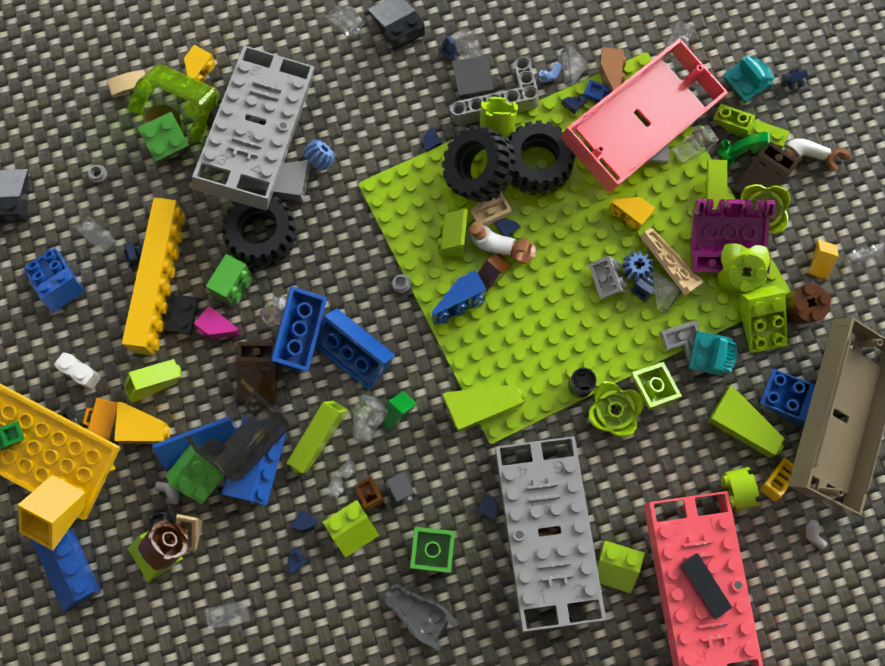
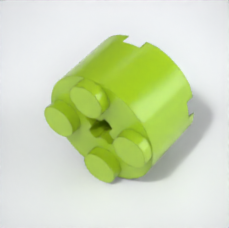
(741, 489)

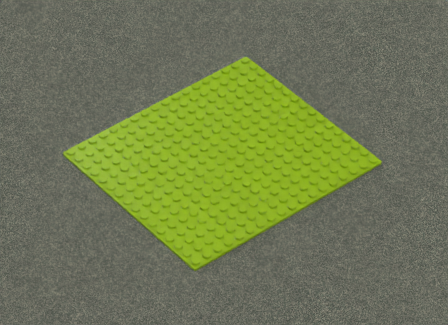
(548, 313)

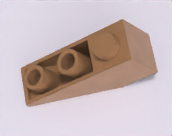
(610, 67)

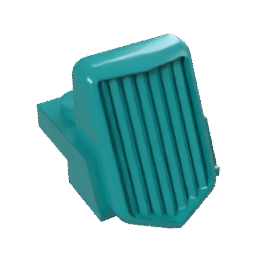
(749, 78)
(713, 353)

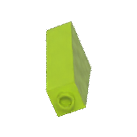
(482, 404)
(745, 423)
(317, 436)

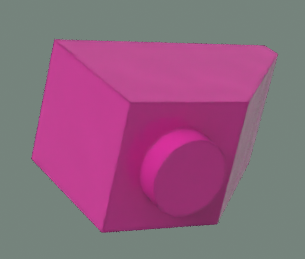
(215, 325)

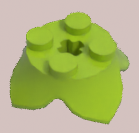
(779, 195)
(735, 258)
(628, 402)

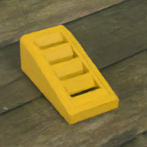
(771, 488)

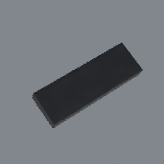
(705, 586)

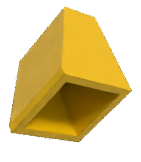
(50, 511)

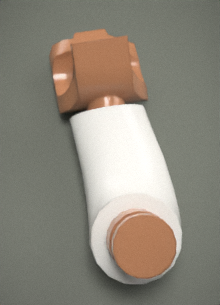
(802, 147)
(485, 239)

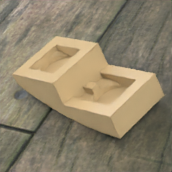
(124, 83)

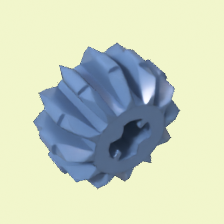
(319, 154)
(644, 265)

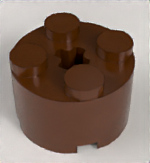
(807, 304)
(163, 545)

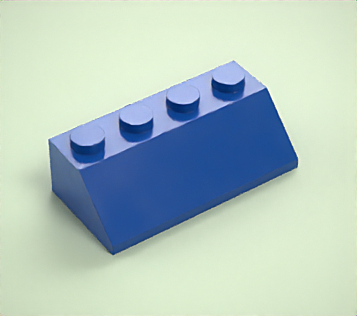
(298, 330)
(353, 348)
(172, 448)
(257, 483)
(68, 571)

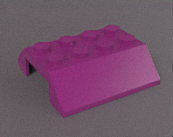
(726, 224)

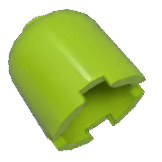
(499, 115)

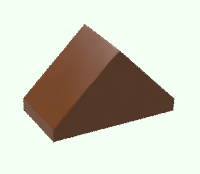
(493, 270)
(369, 495)

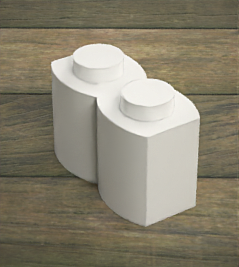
(77, 371)

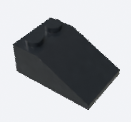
(398, 22)
(14, 195)

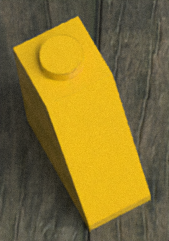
(138, 427)

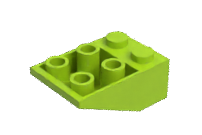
(764, 318)

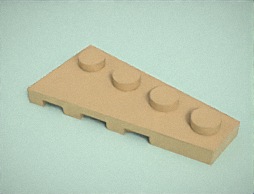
(672, 262)

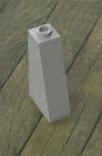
(290, 184)

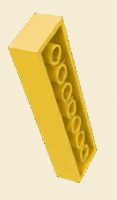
(154, 277)

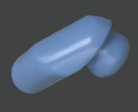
(552, 75)

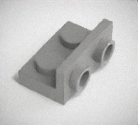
(607, 277)

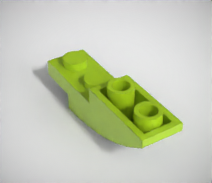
(744, 124)

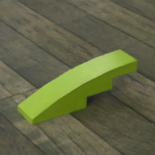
(716, 181)

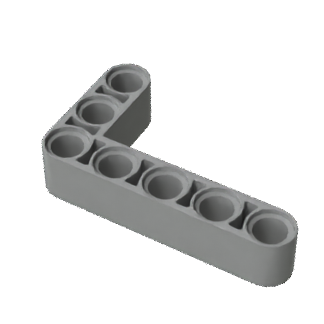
(524, 96)

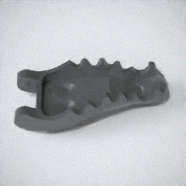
(422, 616)

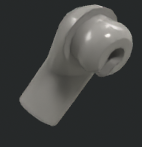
(172, 493)
(812, 534)

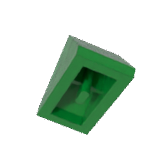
(398, 409)

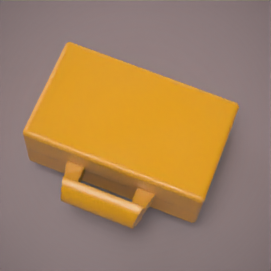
(102, 417)

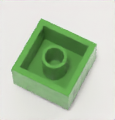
(163, 137)
(229, 281)
(194, 475)
(432, 550)

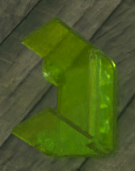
(198, 95)

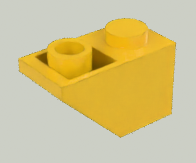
(198, 63)
(632, 210)

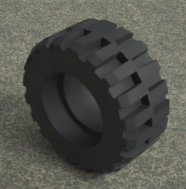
(546, 137)
(460, 158)
(264, 253)

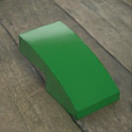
(753, 142)
(10, 435)

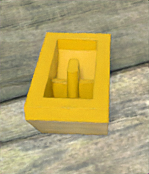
(823, 260)

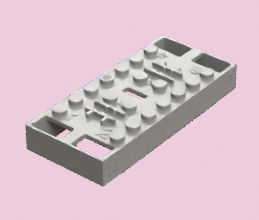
(266, 90)
(551, 567)

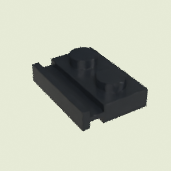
(180, 314)

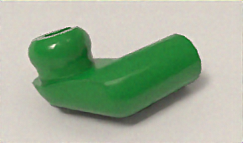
(724, 152)

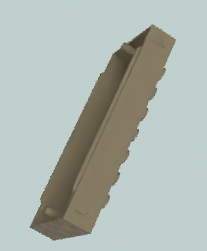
(837, 450)

